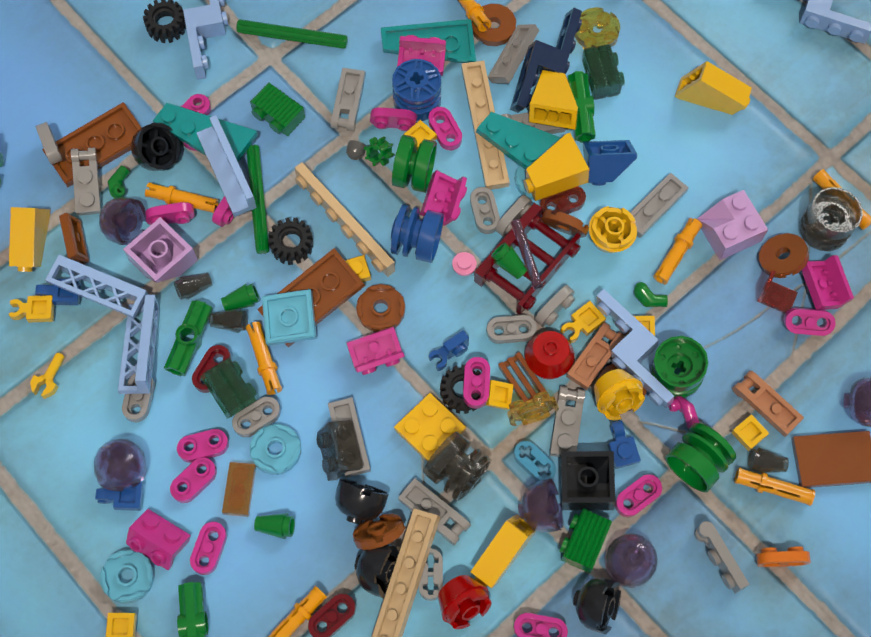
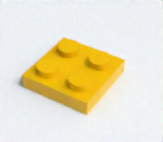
(428, 426)

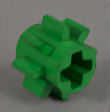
(385, 151)

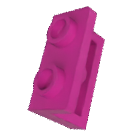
(429, 49)
(444, 196)
(827, 283)
(375, 350)
(156, 539)

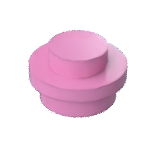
(464, 264)

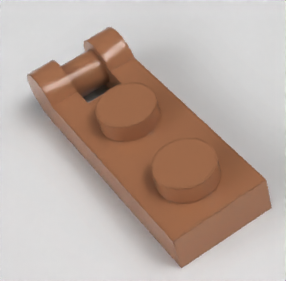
(594, 357)
(768, 403)

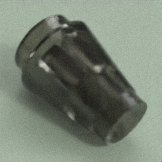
(192, 285)
(229, 320)
(765, 461)

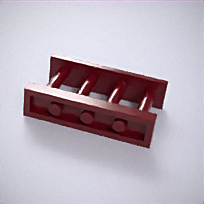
(530, 220)

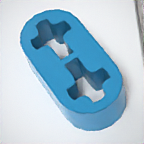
(538, 458)

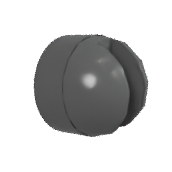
(355, 150)

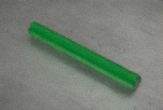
(292, 33)
(256, 188)

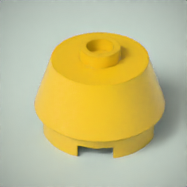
(612, 229)
(618, 393)

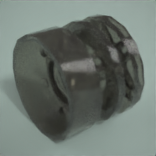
(830, 219)
(459, 468)

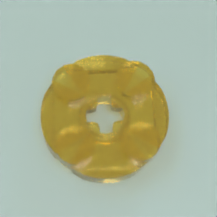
(597, 17)
(532, 410)

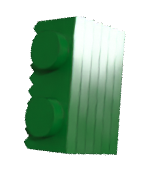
(277, 109)
(585, 540)

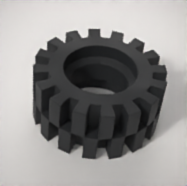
(161, 10)
(287, 228)
(447, 393)

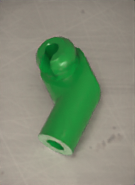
(115, 182)
(647, 298)

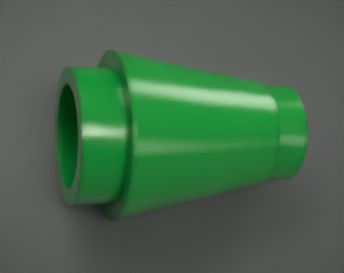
(508, 260)
(242, 297)
(275, 525)

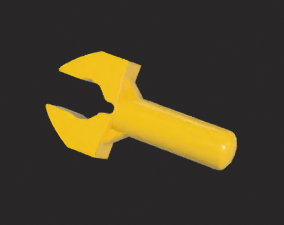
(47, 378)

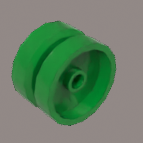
(414, 163)

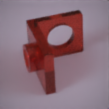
(776, 295)

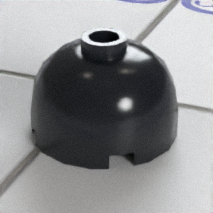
(155, 147)
(359, 501)
(375, 568)
(597, 604)

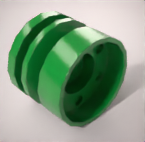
(683, 354)
(700, 457)

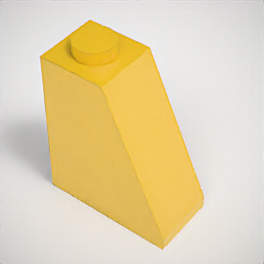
(714, 89)
(553, 101)
(557, 170)
(27, 237)
(502, 551)

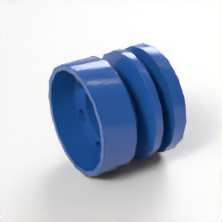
(417, 87)
(416, 233)

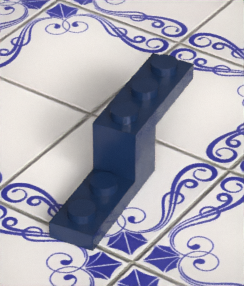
(546, 57)

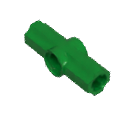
(585, 123)
(193, 324)
(192, 617)

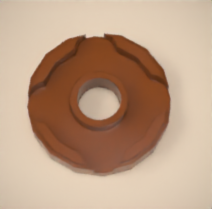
(500, 35)
(564, 223)
(784, 244)
(380, 294)
(379, 533)

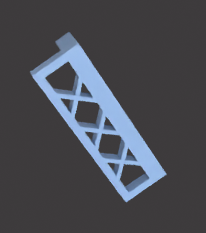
(226, 168)
(99, 281)
(145, 348)

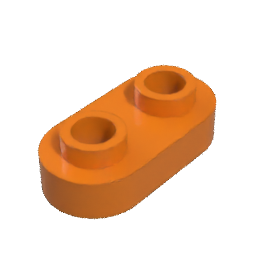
(792, 557)

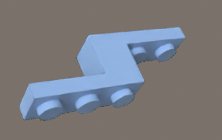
(819, 16)
(200, 24)
(634, 348)

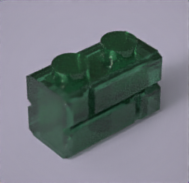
(602, 71)
(229, 387)

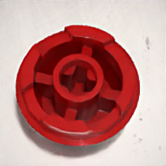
(549, 355)
(463, 600)

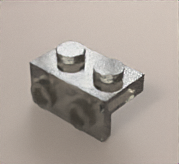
(338, 449)

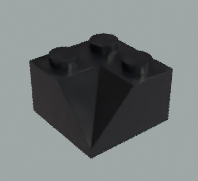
(587, 480)

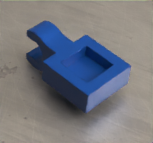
(60, 296)
(453, 347)
(624, 448)
(122, 500)

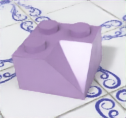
(732, 225)
(160, 252)

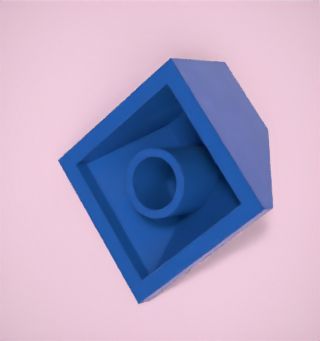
(607, 159)

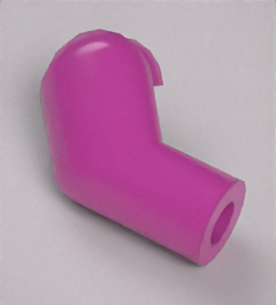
(685, 407)

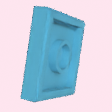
(289, 317)

